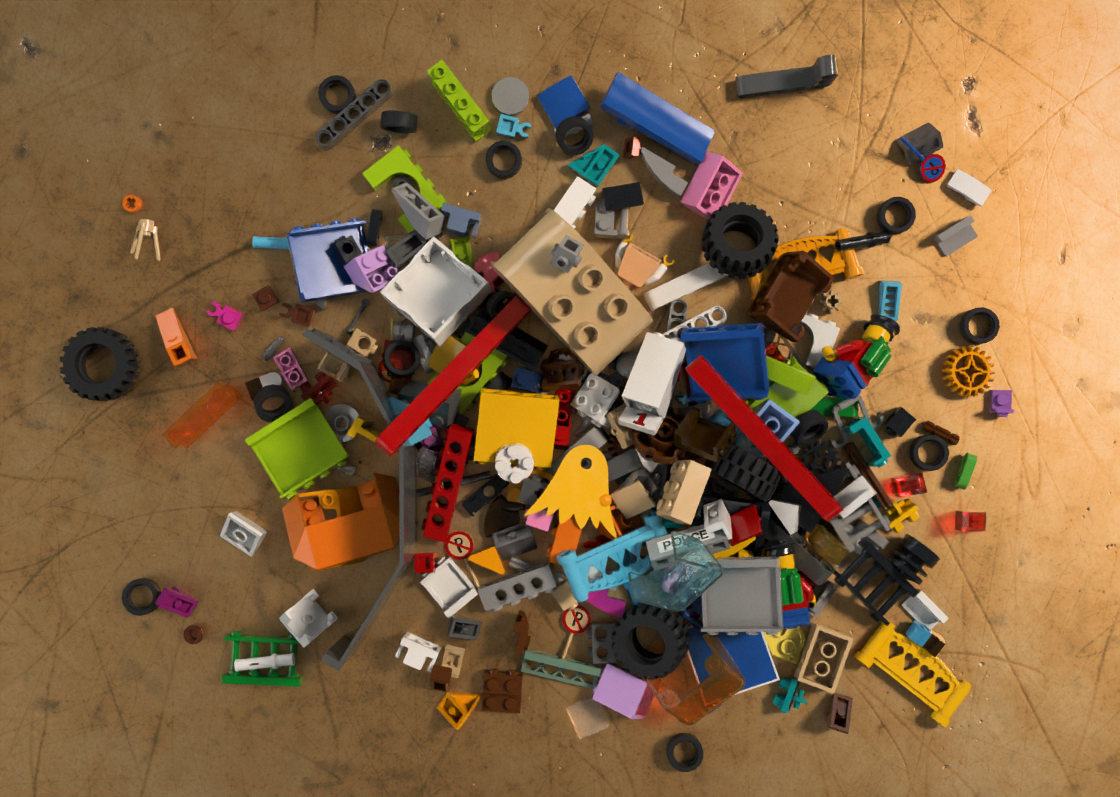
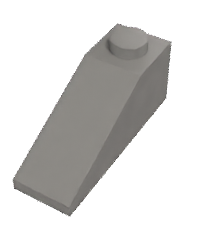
(419, 211)

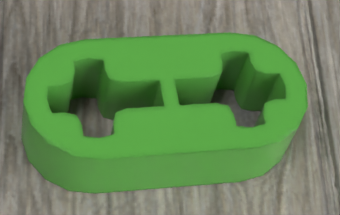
(965, 471)

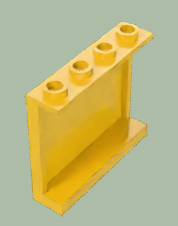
(516, 418)

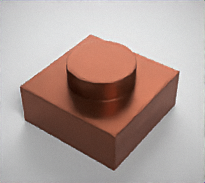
(632, 147)
(265, 298)

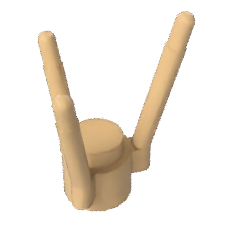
(145, 228)

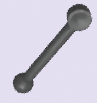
(365, 302)

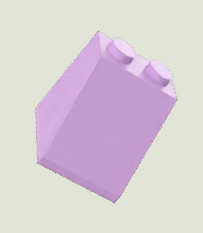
(623, 692)

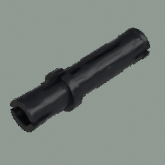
(870, 240)

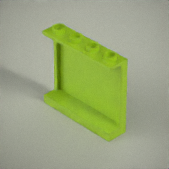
(298, 449)

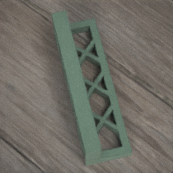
(554, 660)

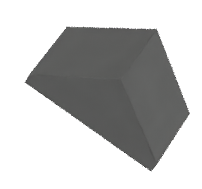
(463, 627)

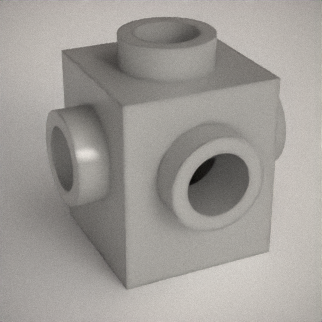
(566, 254)

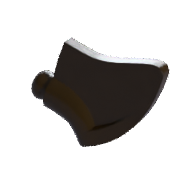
(501, 515)

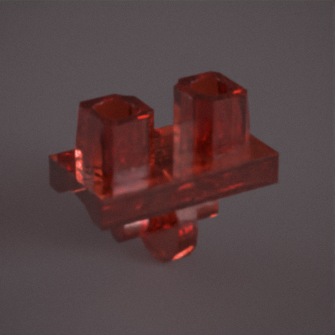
(321, 390)

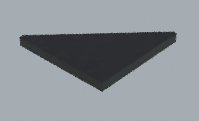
(808, 516)

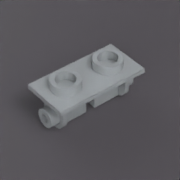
(823, 594)

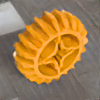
(969, 363)

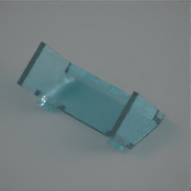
(683, 582)

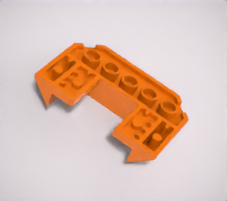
(347, 537)

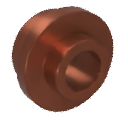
(188, 637)

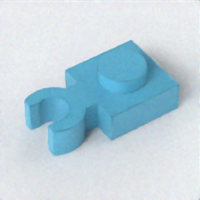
(509, 126)

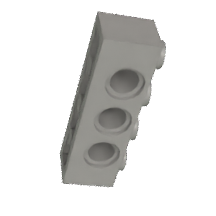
(491, 599)

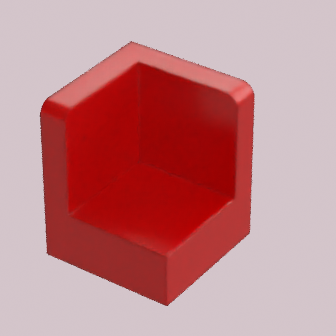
(424, 562)

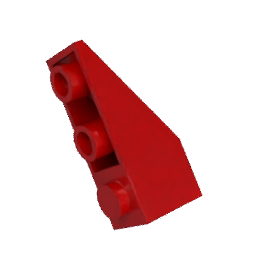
(564, 418)

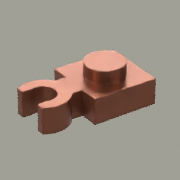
(300, 315)

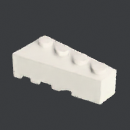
(575, 201)

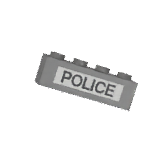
(661, 548)

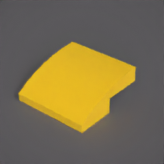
(444, 355)

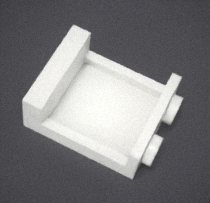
(449, 586)

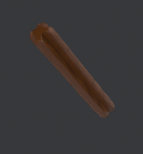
(867, 473)

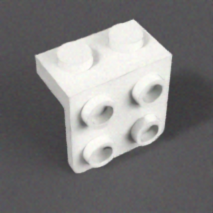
(595, 400)

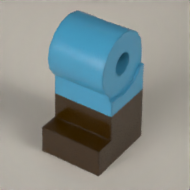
(925, 637)

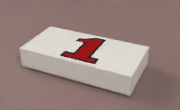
(640, 420)

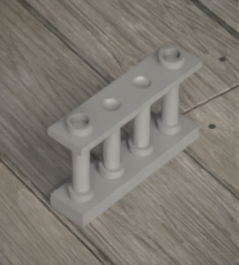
(840, 523)

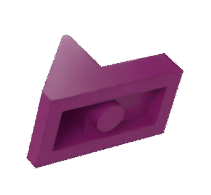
(176, 601)

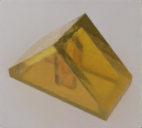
(827, 545)

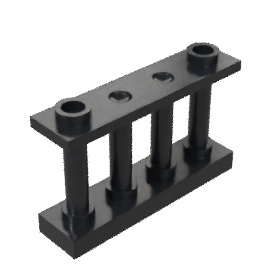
(517, 345)
(892, 575)

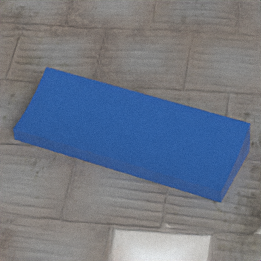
(657, 119)

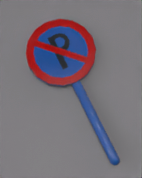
(932, 166)

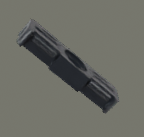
(478, 499)

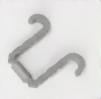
(844, 404)

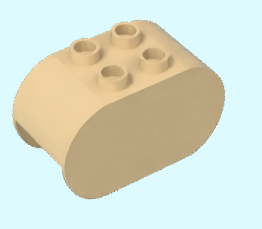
(582, 308)

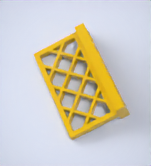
(362, 428)

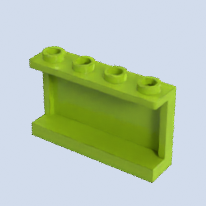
(459, 100)
(791, 400)

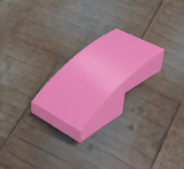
(290, 368)

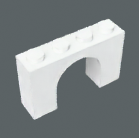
(821, 335)

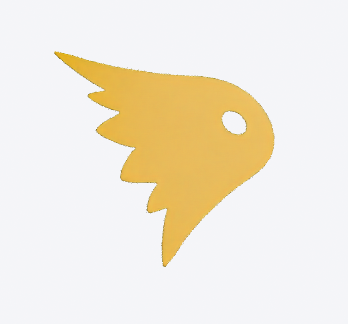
(578, 490)

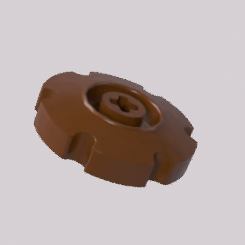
(662, 445)

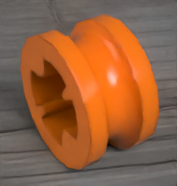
(126, 202)

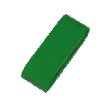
(826, 405)

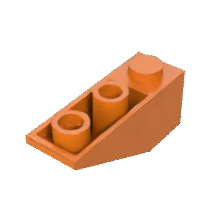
(175, 339)

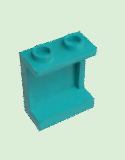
(871, 439)

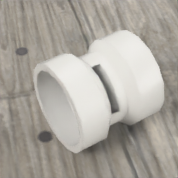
(403, 332)

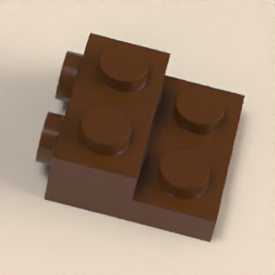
(502, 691)

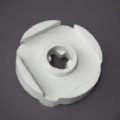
(516, 473)

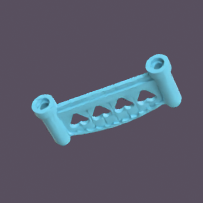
(577, 567)

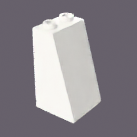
(654, 374)

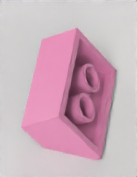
(711, 185)

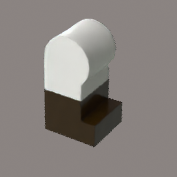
(271, 378)

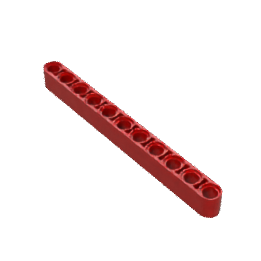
(452, 377)
(764, 438)

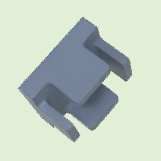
(461, 220)

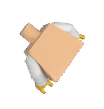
(637, 265)

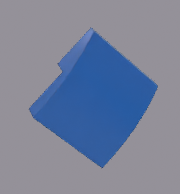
(563, 100)

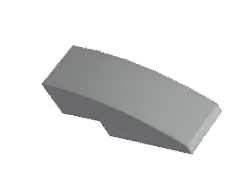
(663, 173)

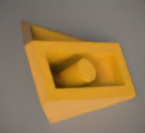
(458, 707)

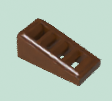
(441, 678)

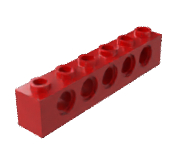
(440, 530)

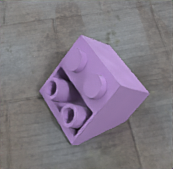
(372, 269)

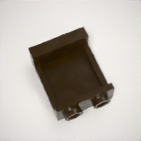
(704, 436)

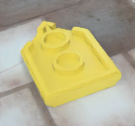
(786, 644)

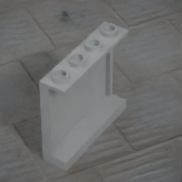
(744, 597)

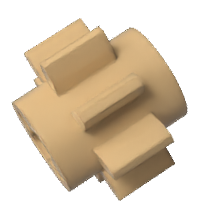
(835, 297)

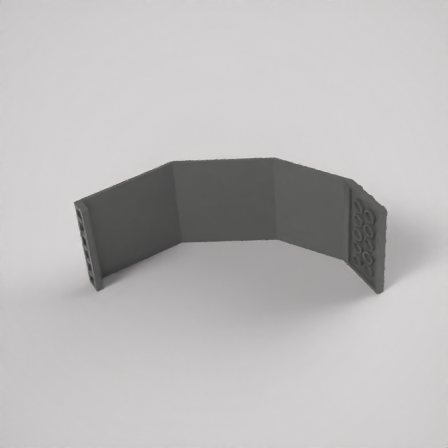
(345, 647)

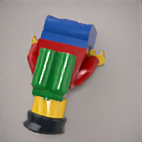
(858, 359)
(795, 590)

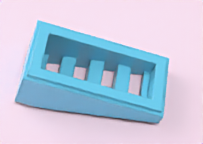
(896, 300)

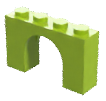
(397, 164)
(489, 369)

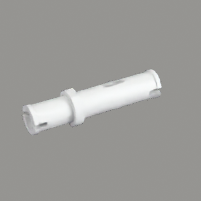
(264, 662)

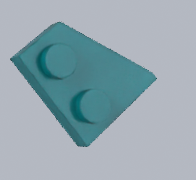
(595, 164)

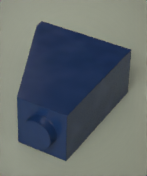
(527, 380)

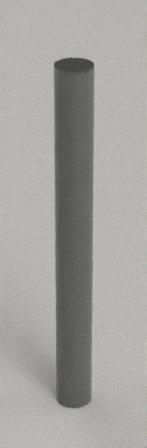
(465, 480)

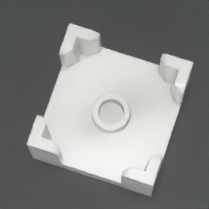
(307, 619)

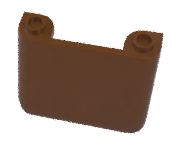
(789, 293)

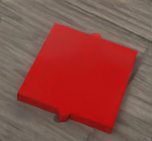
(745, 525)

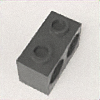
(599, 642)

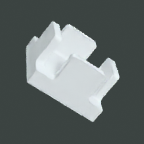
(418, 651)

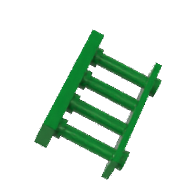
(253, 677)

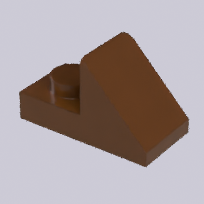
(840, 713)

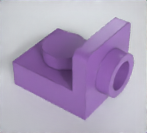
(1001, 402)

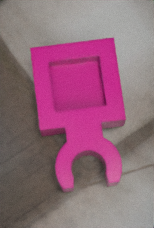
(227, 317)

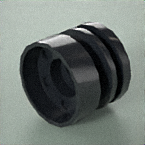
(913, 559)

